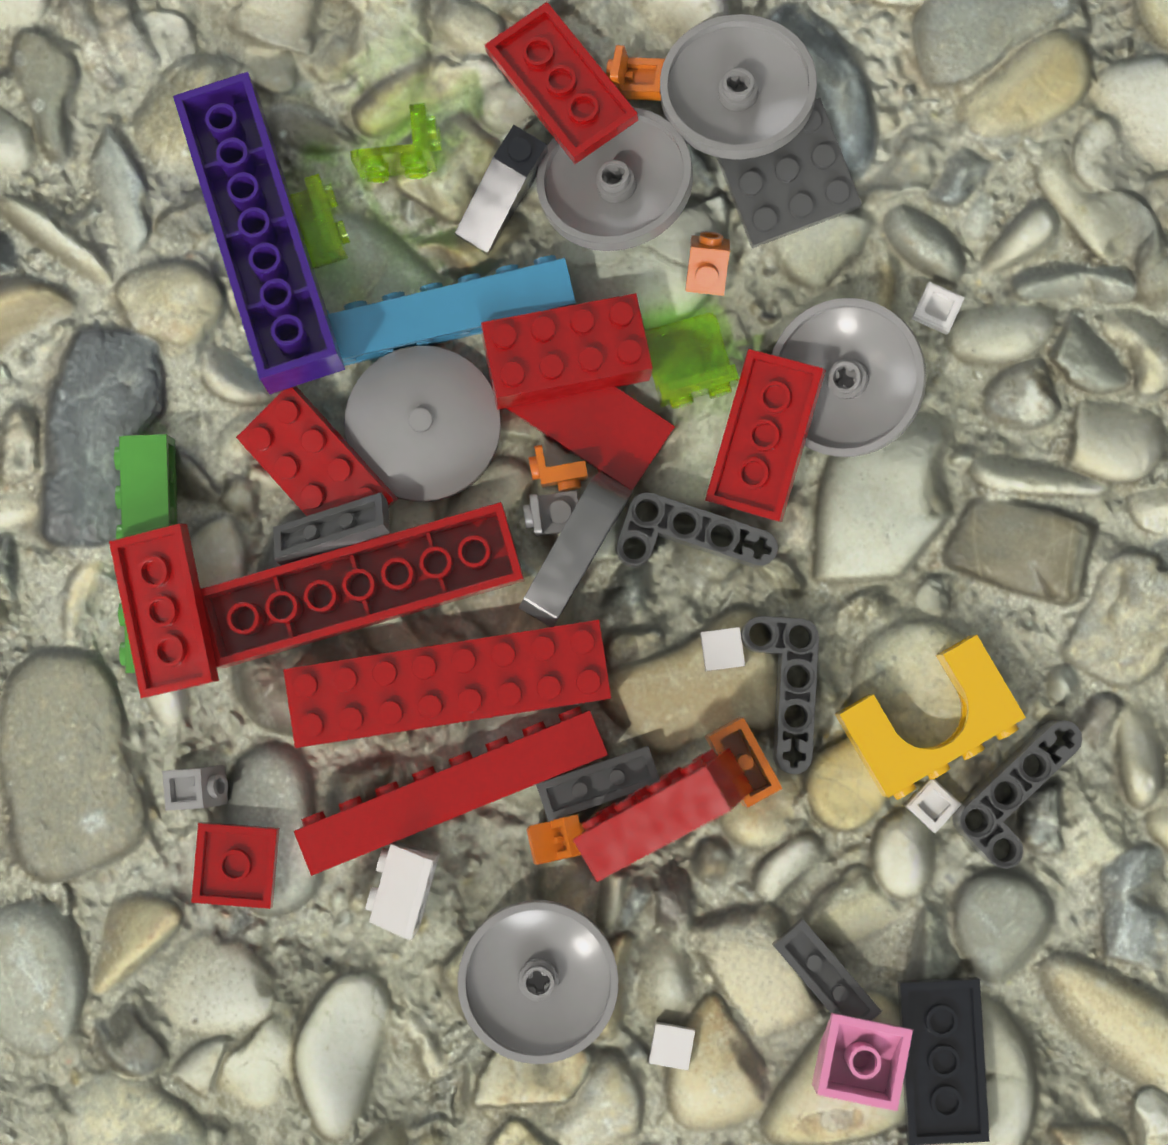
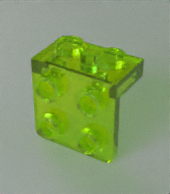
(408, 159)
(318, 223)
(690, 361)

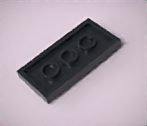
(945, 1061)

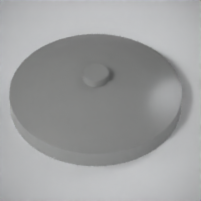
(738, 86)
(621, 190)
(870, 377)
(424, 422)
(538, 982)

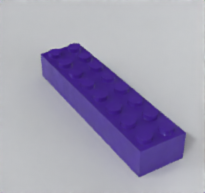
(258, 233)

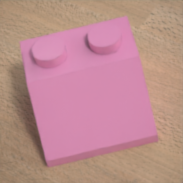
(862, 1061)

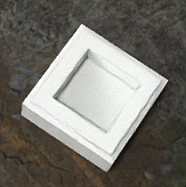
(938, 308)
(722, 649)
(933, 804)
(671, 1045)

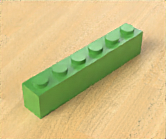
(145, 497)

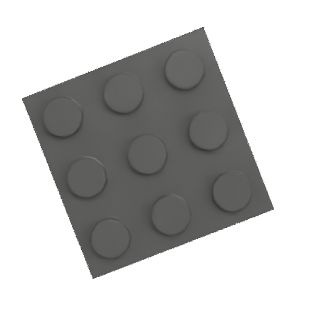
(792, 185)

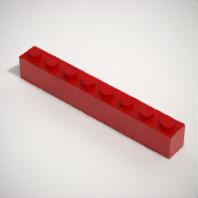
(450, 792)

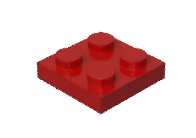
(235, 865)

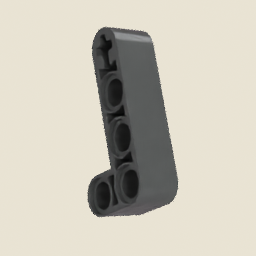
(699, 539)
(575, 549)
(786, 694)
(1021, 789)

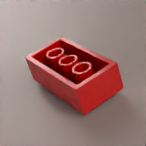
(566, 351)
(662, 812)

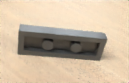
(331, 529)
(597, 783)
(824, 973)

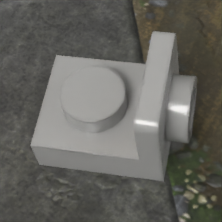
(549, 512)
(195, 788)

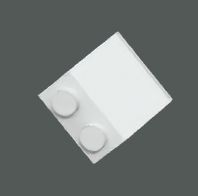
(403, 888)

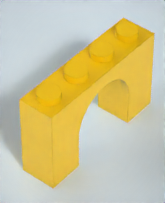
(986, 712)

